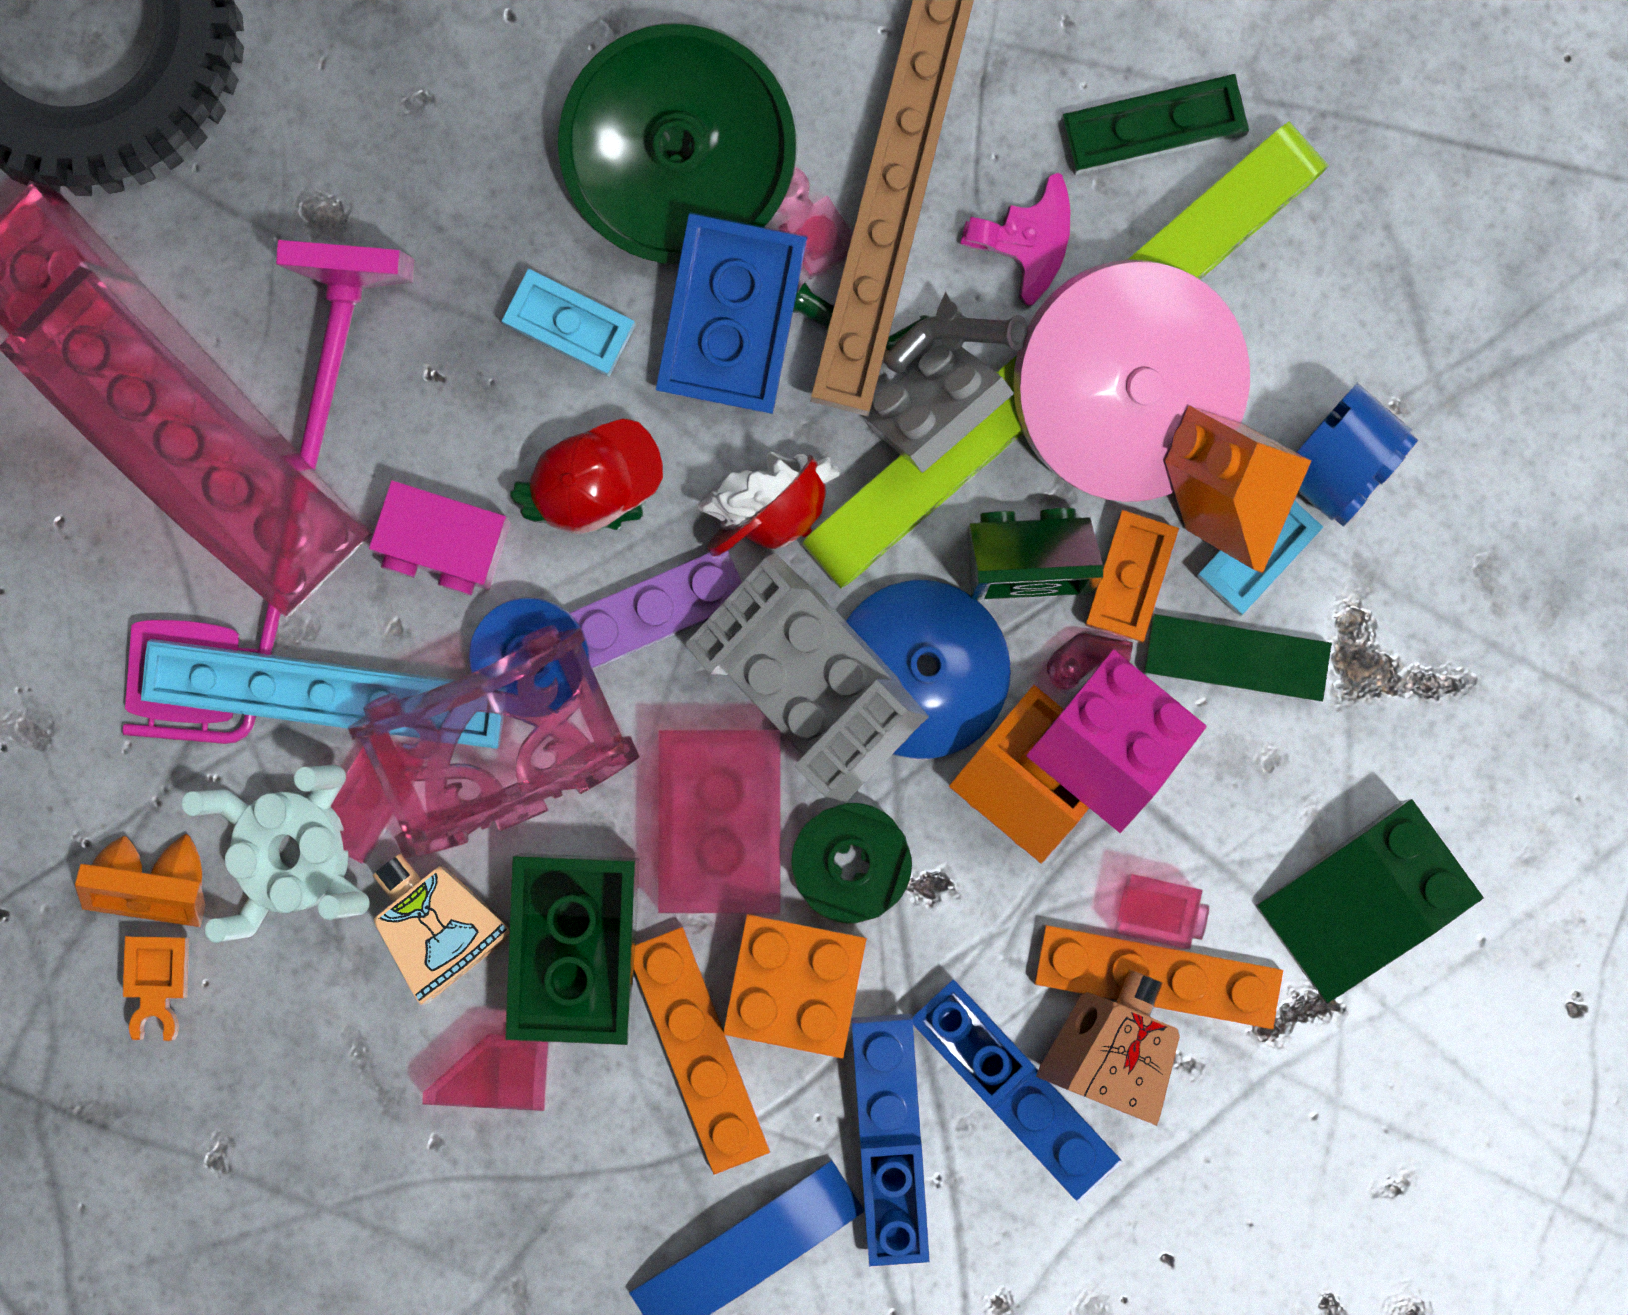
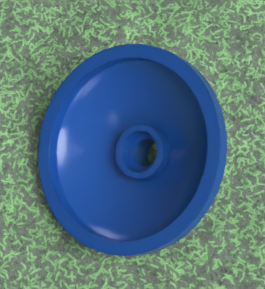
(969, 654)

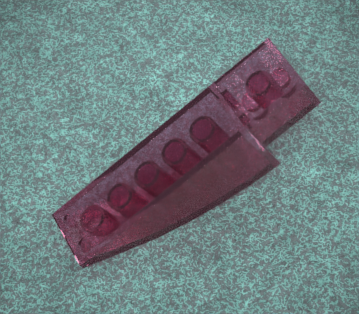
(163, 405)

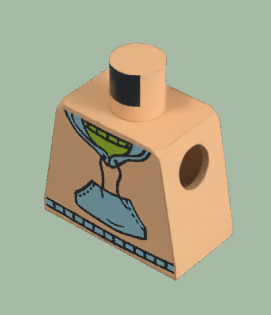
(435, 927)

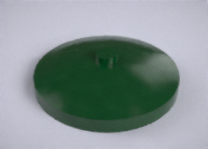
(672, 129)

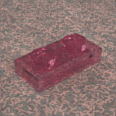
(365, 807)

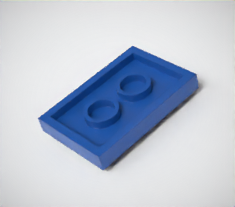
(731, 313)

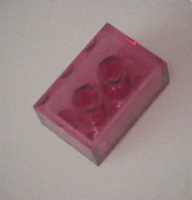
(719, 822)

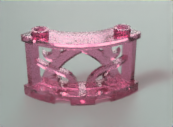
(450, 818)

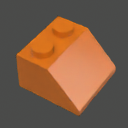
(1233, 484)
(1013, 788)

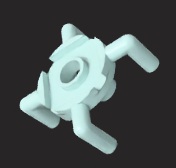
(256, 856)

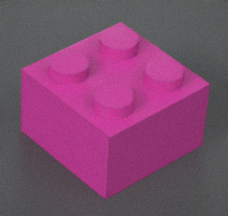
(1117, 741)

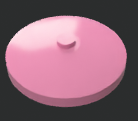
(1117, 367)

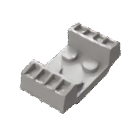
(809, 677)

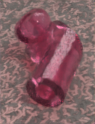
(1081, 656)

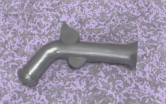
(953, 330)

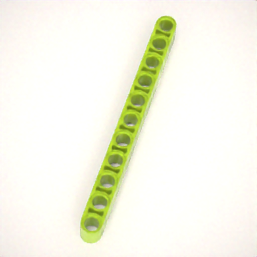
(1191, 242)

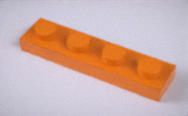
(1190, 980)
(699, 1051)

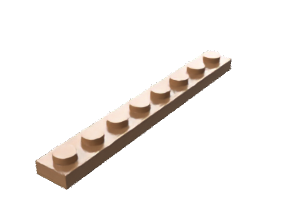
(891, 205)

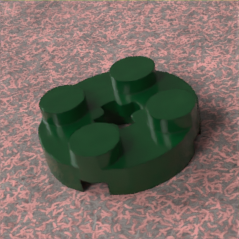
(834, 833)

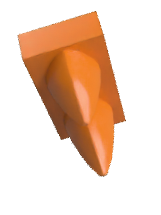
(166, 895)

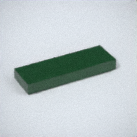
(1155, 124)
(1237, 658)

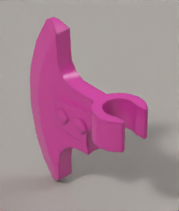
(1031, 236)

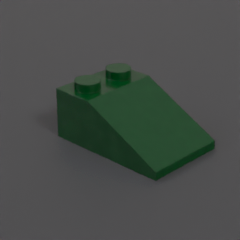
(1033, 556)
(1369, 900)
(571, 948)

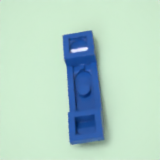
(752, 1247)

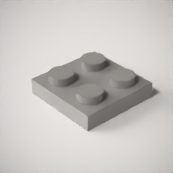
(936, 405)

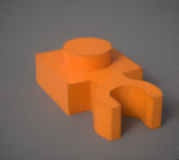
(155, 972)

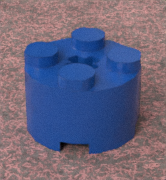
(1353, 454)

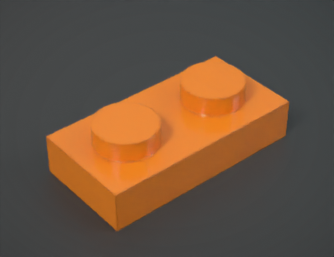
(1132, 576)

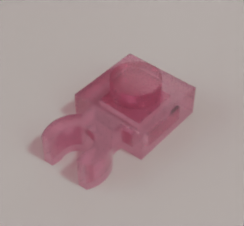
(821, 222)

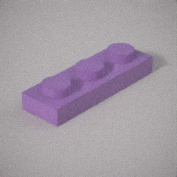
(656, 608)

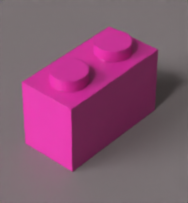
(439, 537)

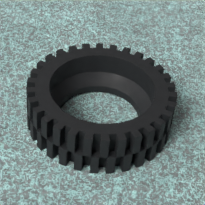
(139, 121)

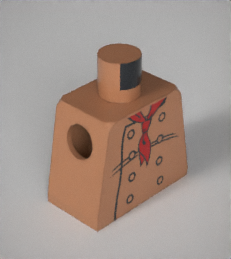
(1116, 1050)

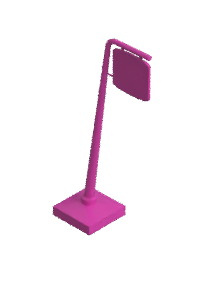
(345, 273)

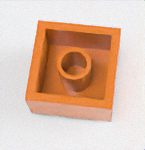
(794, 986)

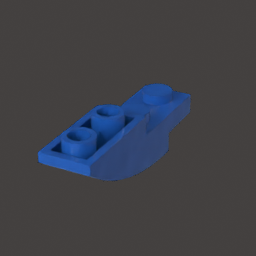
(1014, 1093)
(890, 1140)

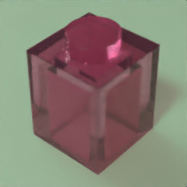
(1161, 912)

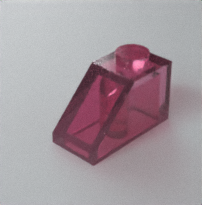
(497, 1076)

